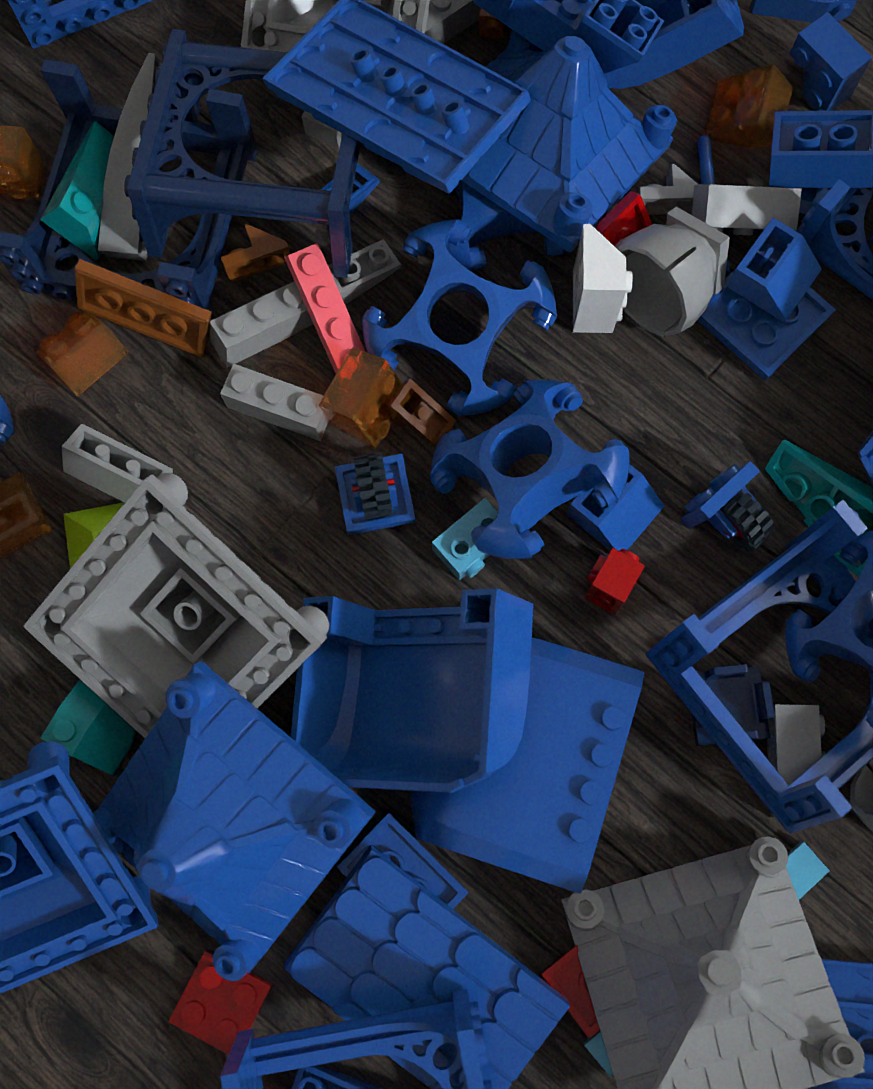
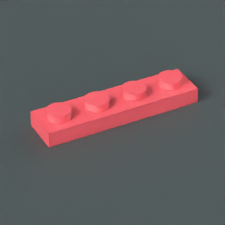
(324, 303)

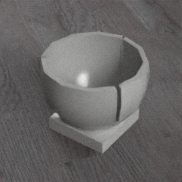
(673, 272)

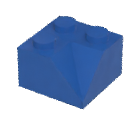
(830, 62)

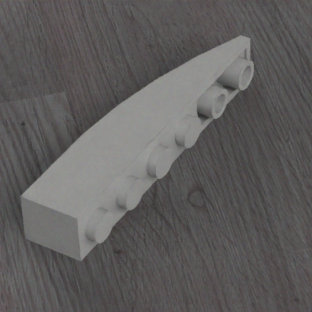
(118, 229)
(284, 312)

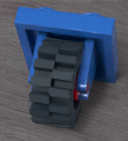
(374, 493)
(731, 508)

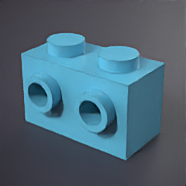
(456, 544)

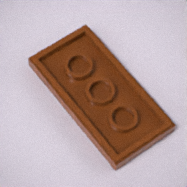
(142, 308)

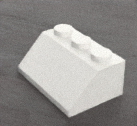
(598, 283)

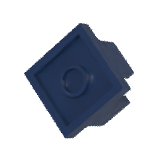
(743, 696)

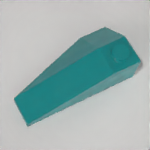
(79, 196)
(819, 487)
(91, 730)

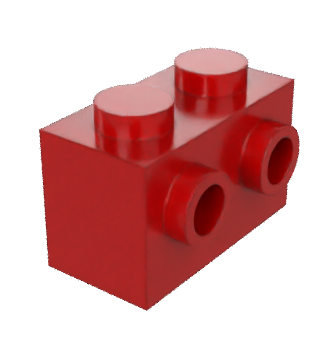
(613, 579)

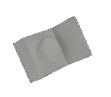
(676, 193)

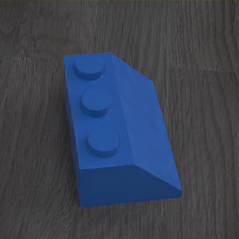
(821, 148)

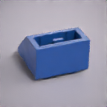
(776, 270)
(622, 521)

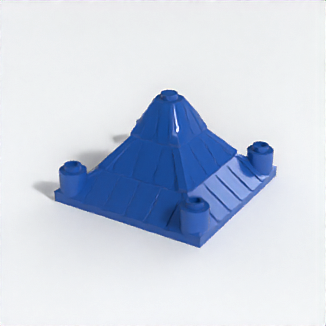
(570, 146)
(229, 818)
(59, 875)

